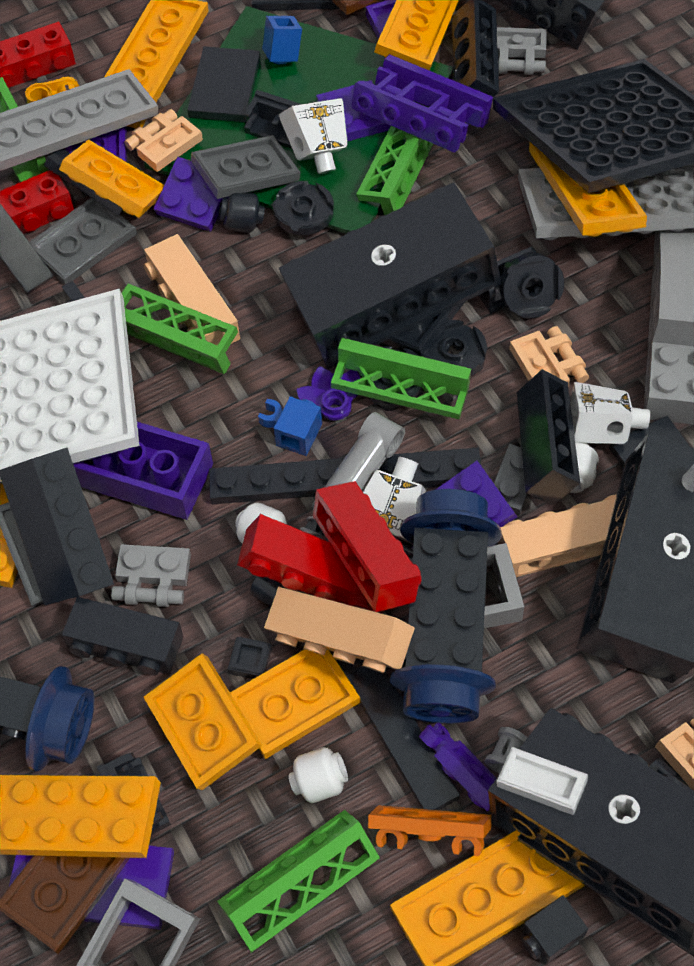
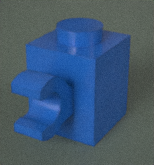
(282, 39)
(295, 425)

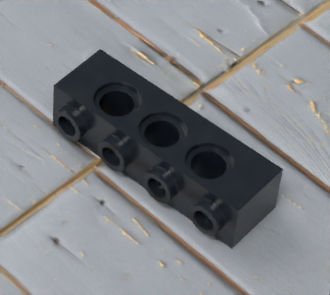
(476, 47)

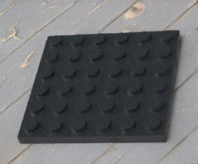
(607, 123)

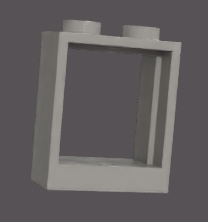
(512, 605)
(134, 892)

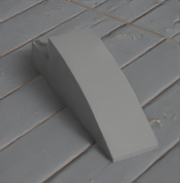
(671, 329)

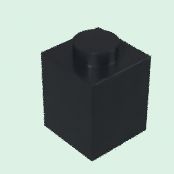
(553, 931)

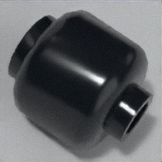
(241, 212)

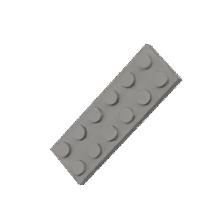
(72, 117)

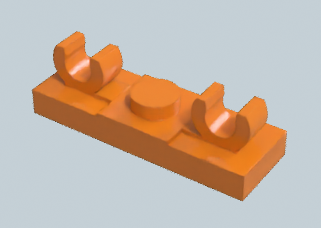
(430, 826)

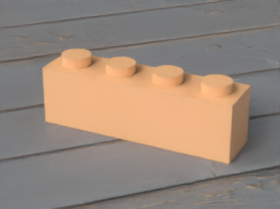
(186, 283)
(558, 537)
(339, 628)

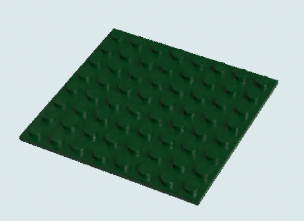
(324, 64)

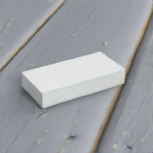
(542, 780)

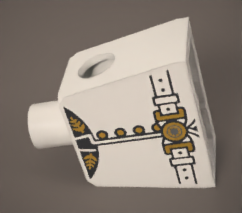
(316, 131)
(604, 414)
(395, 494)

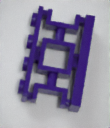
(448, 103)

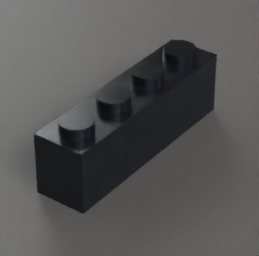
(547, 438)

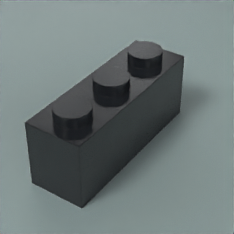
(122, 636)

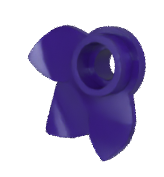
(325, 396)

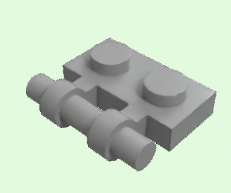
(521, 43)
(151, 566)

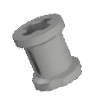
(507, 738)

